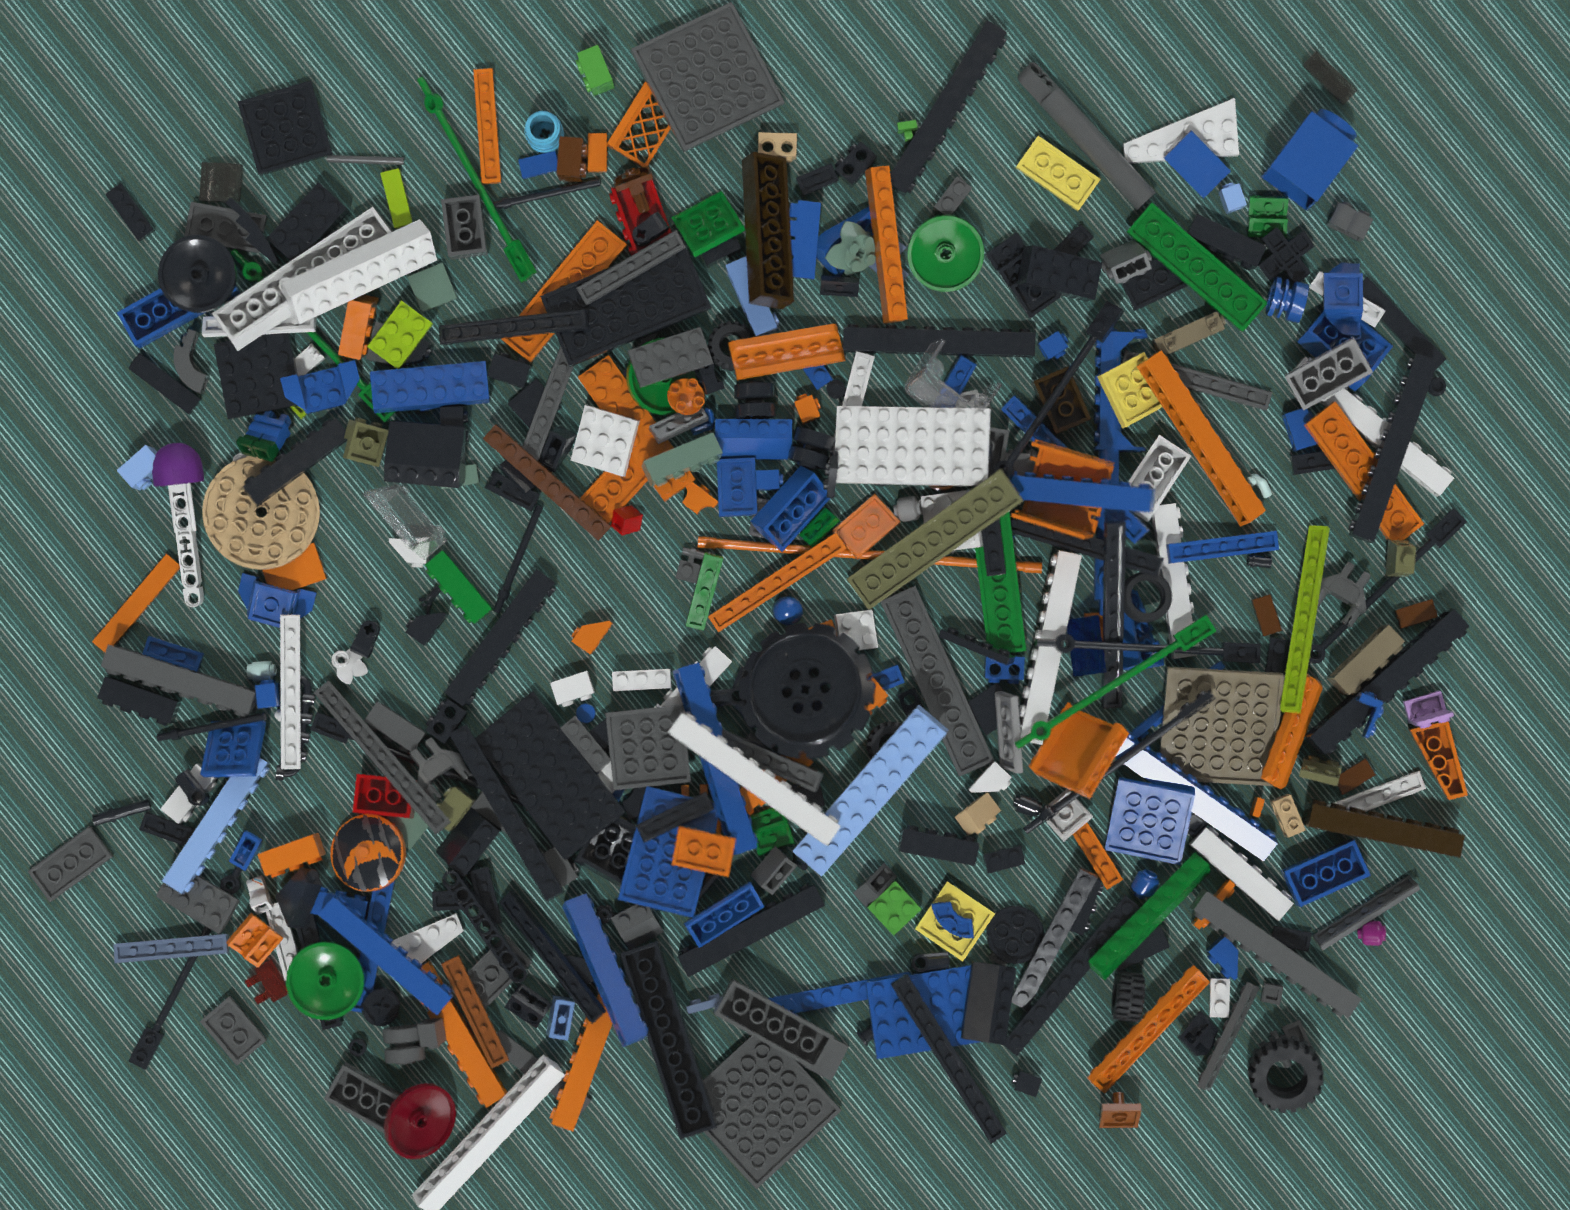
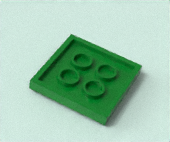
(708, 224)

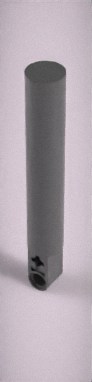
(1086, 135)

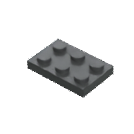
(233, 1030)

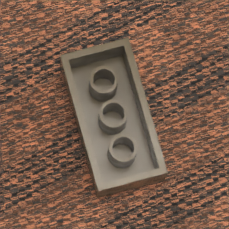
(1365, 660)

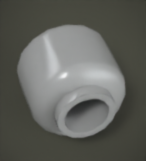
(908, 508)

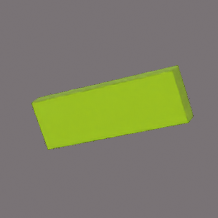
(396, 198)

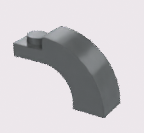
(185, 366)

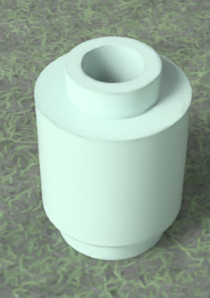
(261, 670)

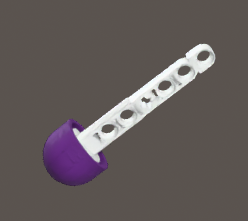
(178, 467)

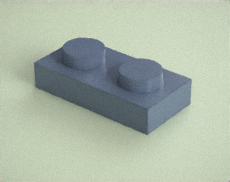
(698, 1005)

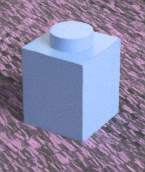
(1232, 197)

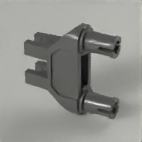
(1347, 592)
(436, 766)

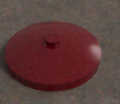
(420, 1121)

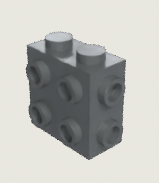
(1126, 262)

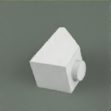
(407, 553)
(991, 780)

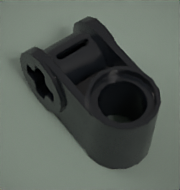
(652, 227)
(364, 643)

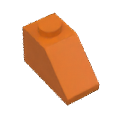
(590, 635)

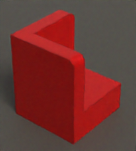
(626, 520)

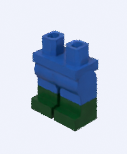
(265, 436)

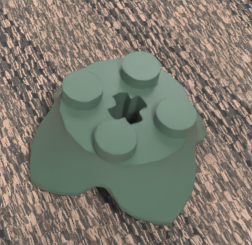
(854, 251)

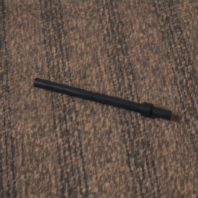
(508, 202)
(503, 593)
(177, 733)

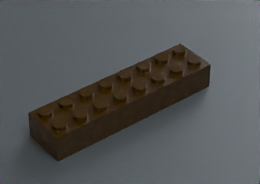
(767, 230)
(1379, 828)

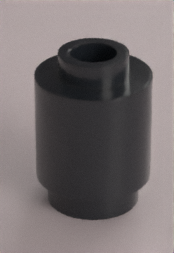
(1027, 805)

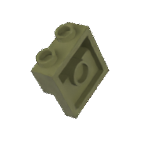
(365, 441)
(1320, 770)

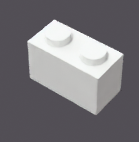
(572, 688)

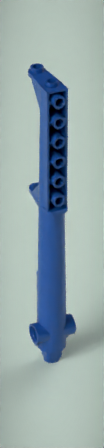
(1108, 434)

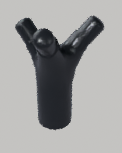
(428, 600)
(800, 864)

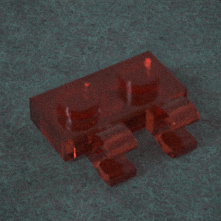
(271, 980)

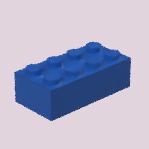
(1325, 872)

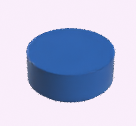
(585, 713)

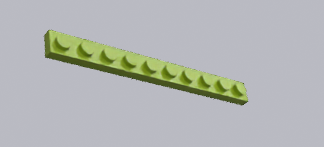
(1304, 619)

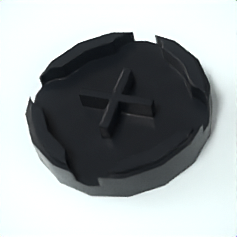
(380, 1006)

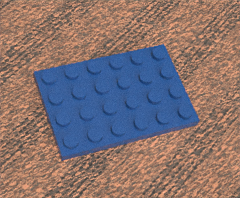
(649, 871)
(893, 1027)

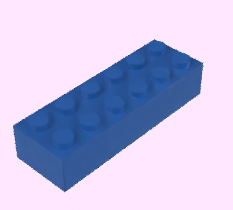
(155, 317)
(429, 387)

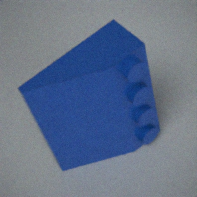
(1324, 336)

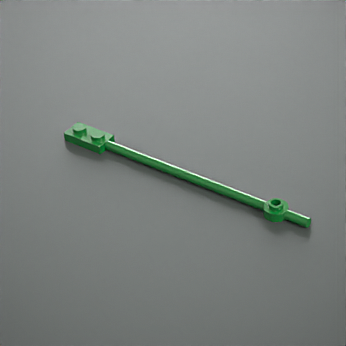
(514, 251)
(366, 393)
(1184, 639)

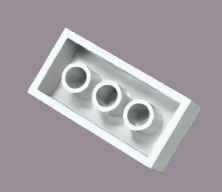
(1160, 470)

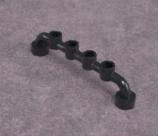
(306, 718)

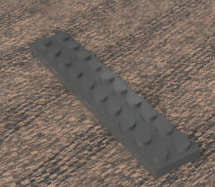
(937, 680)

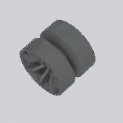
(404, 1050)

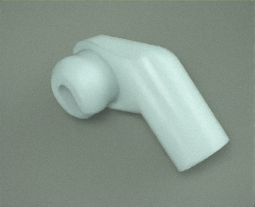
(1261, 483)

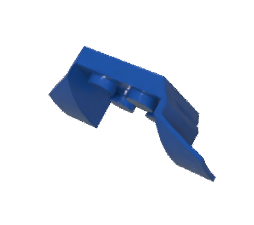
(1344, 298)
(322, 388)
(268, 602)

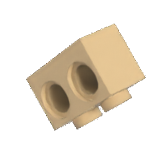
(777, 140)
(1287, 815)

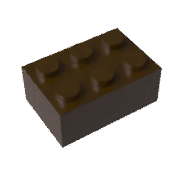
(1068, 409)

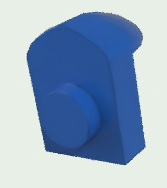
(708, 425)

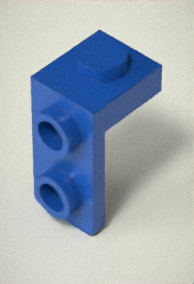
(1369, 699)

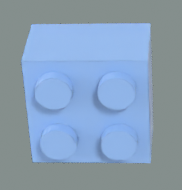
(139, 468)

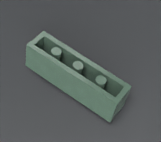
(682, 459)

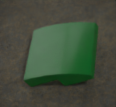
(1266, 214)
(771, 831)

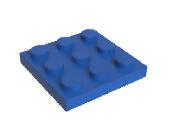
(233, 751)

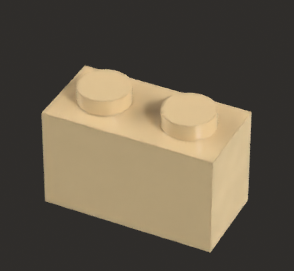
(977, 814)

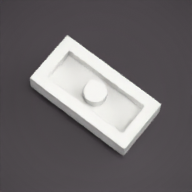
(1219, 997)

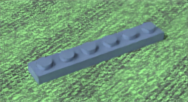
(171, 948)

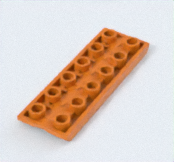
(786, 351)
(1290, 737)

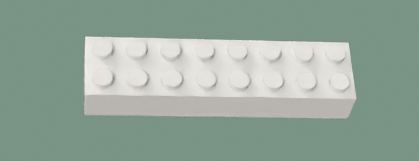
(359, 271)

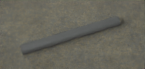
(365, 159)

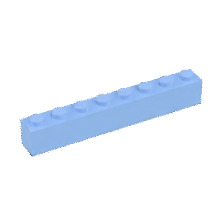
(212, 830)

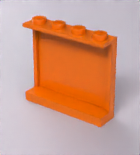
(1078, 752)

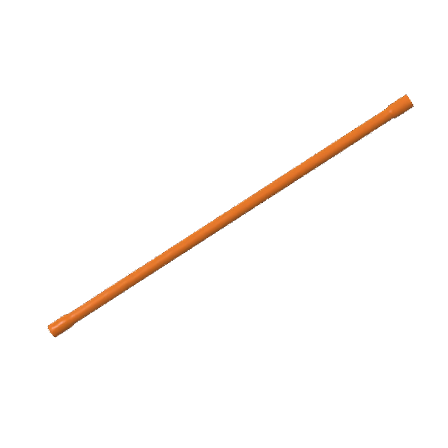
(712, 543)

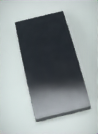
(1006, 261)

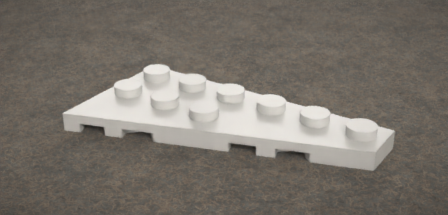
(1213, 126)

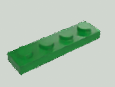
(704, 591)

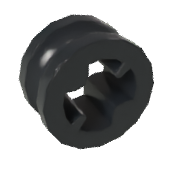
(355, 1052)

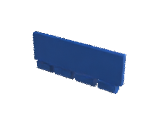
(805, 243)

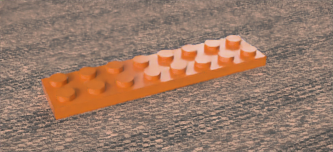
(591, 255)
(611, 393)
(1352, 460)
(1148, 1029)

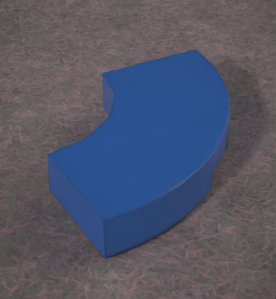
(952, 921)

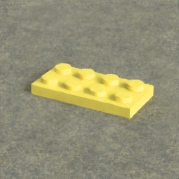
(1058, 173)

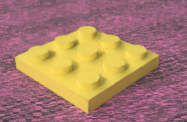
(1129, 391)
(963, 906)

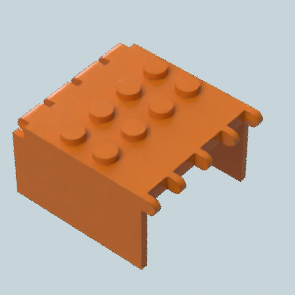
(1061, 462)

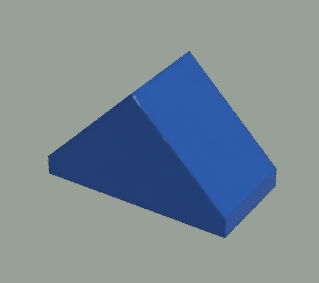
(246, 850)

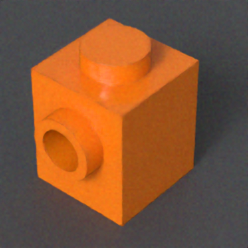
(807, 408)

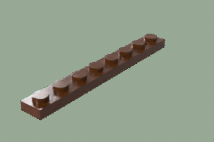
(547, 482)

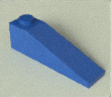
(832, 237)
(1138, 633)

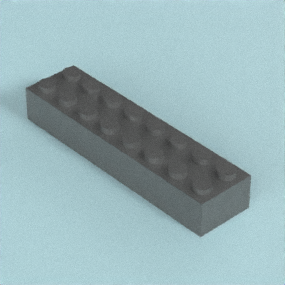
(176, 678)

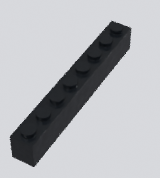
(500, 637)
(752, 929)

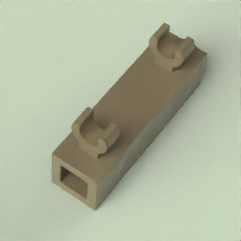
(1189, 334)

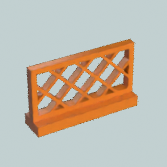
(629, 120)

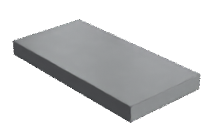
(1008, 731)

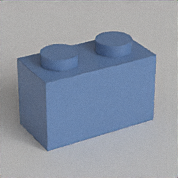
(560, 1017)

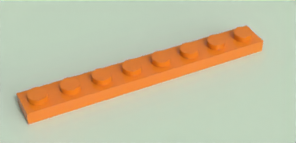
(777, 582)

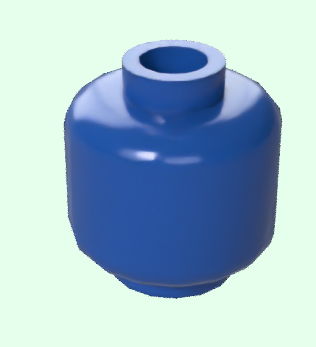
(1145, 884)

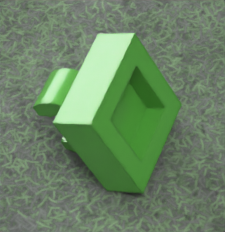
(907, 128)

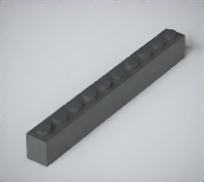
(1274, 952)

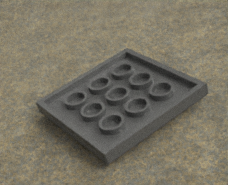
(643, 750)

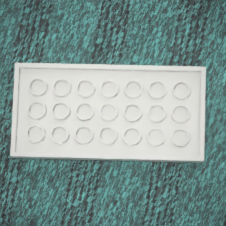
(912, 445)

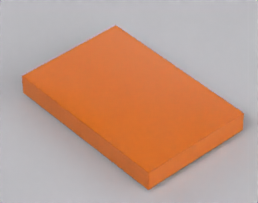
(866, 526)
(299, 573)
(704, 851)

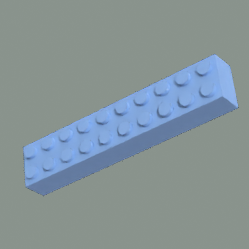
(874, 787)

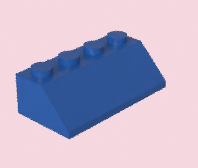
(754, 438)
(791, 508)
(724, 914)

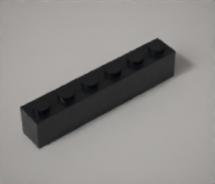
(296, 462)

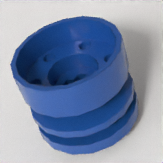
(1287, 299)

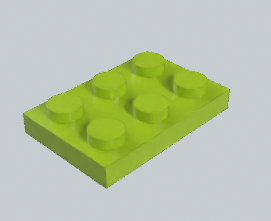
(400, 335)

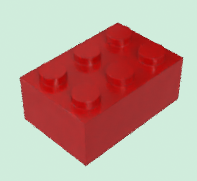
(379, 797)

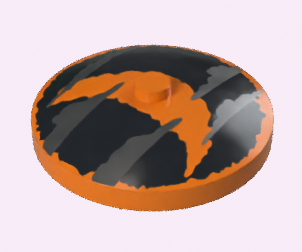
(368, 852)

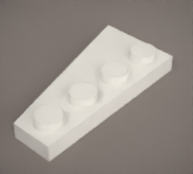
(431, 938)

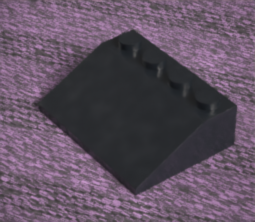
(425, 454)
(609, 851)

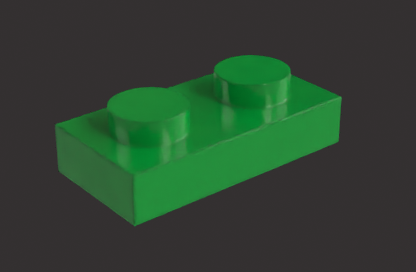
(819, 527)

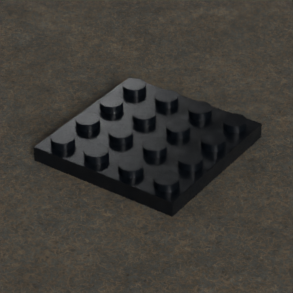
(285, 128)
(253, 374)

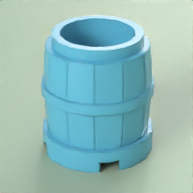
(543, 121)

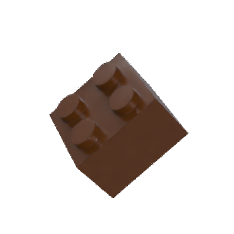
(571, 159)

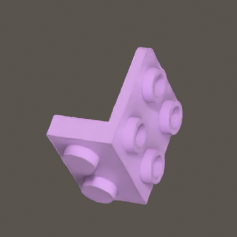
(1427, 709)

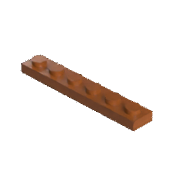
(475, 1011)

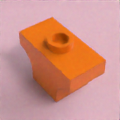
(698, 498)

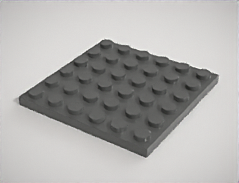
(707, 77)
(764, 1108)

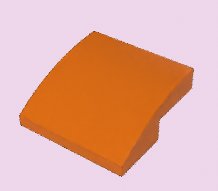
(254, 940)

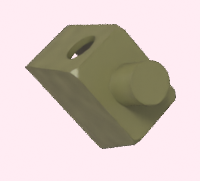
(1400, 558)

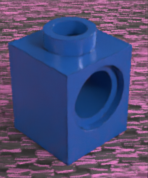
(768, 480)

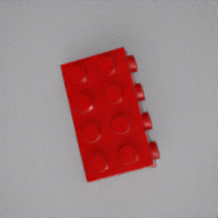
(630, 215)

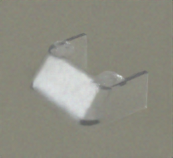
(931, 392)

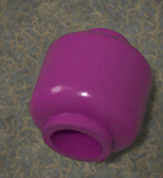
(1372, 933)

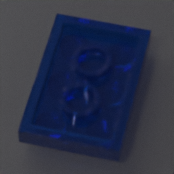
(1086, 660)

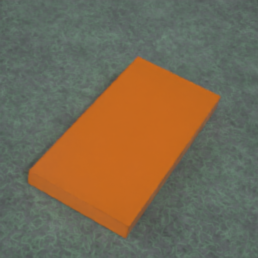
(614, 491)

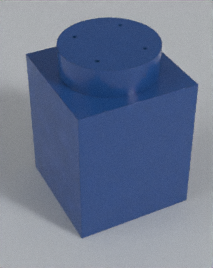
(1312, 157)

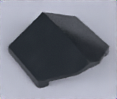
(1198, 1034)

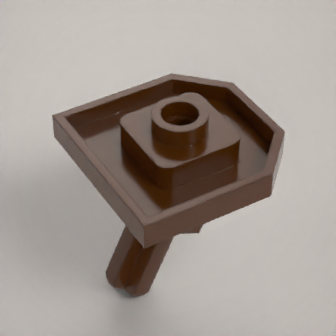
(633, 180)

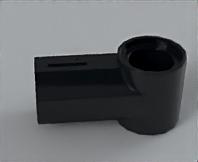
(191, 787)
(932, 961)

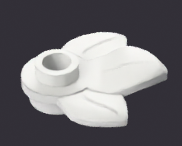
(351, 667)

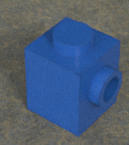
(1053, 346)

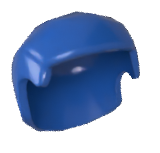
(787, 610)

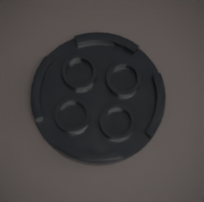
(1014, 934)

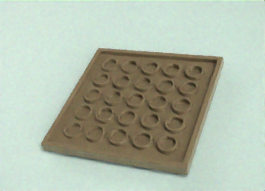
(1232, 733)

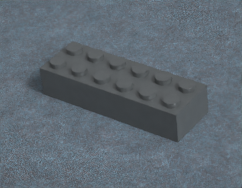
(773, 1024)

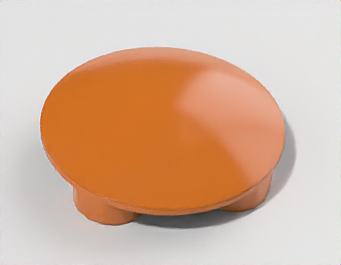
(686, 396)

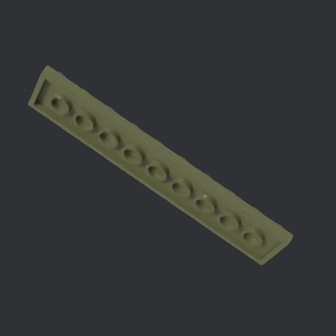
(935, 539)

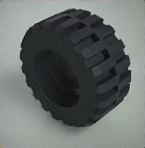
(1290, 1097)

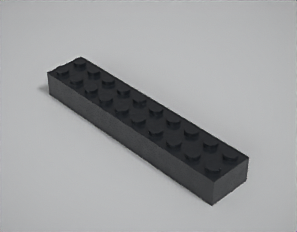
(1387, 680)
(669, 1040)

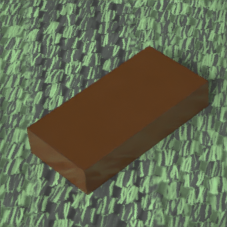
(1416, 613)
(1266, 615)
(1355, 776)

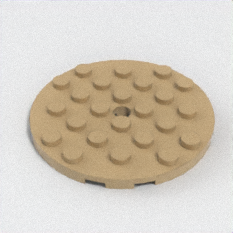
(253, 540)

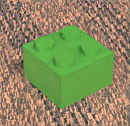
(592, 65)
(894, 908)

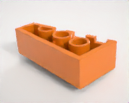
(1441, 756)

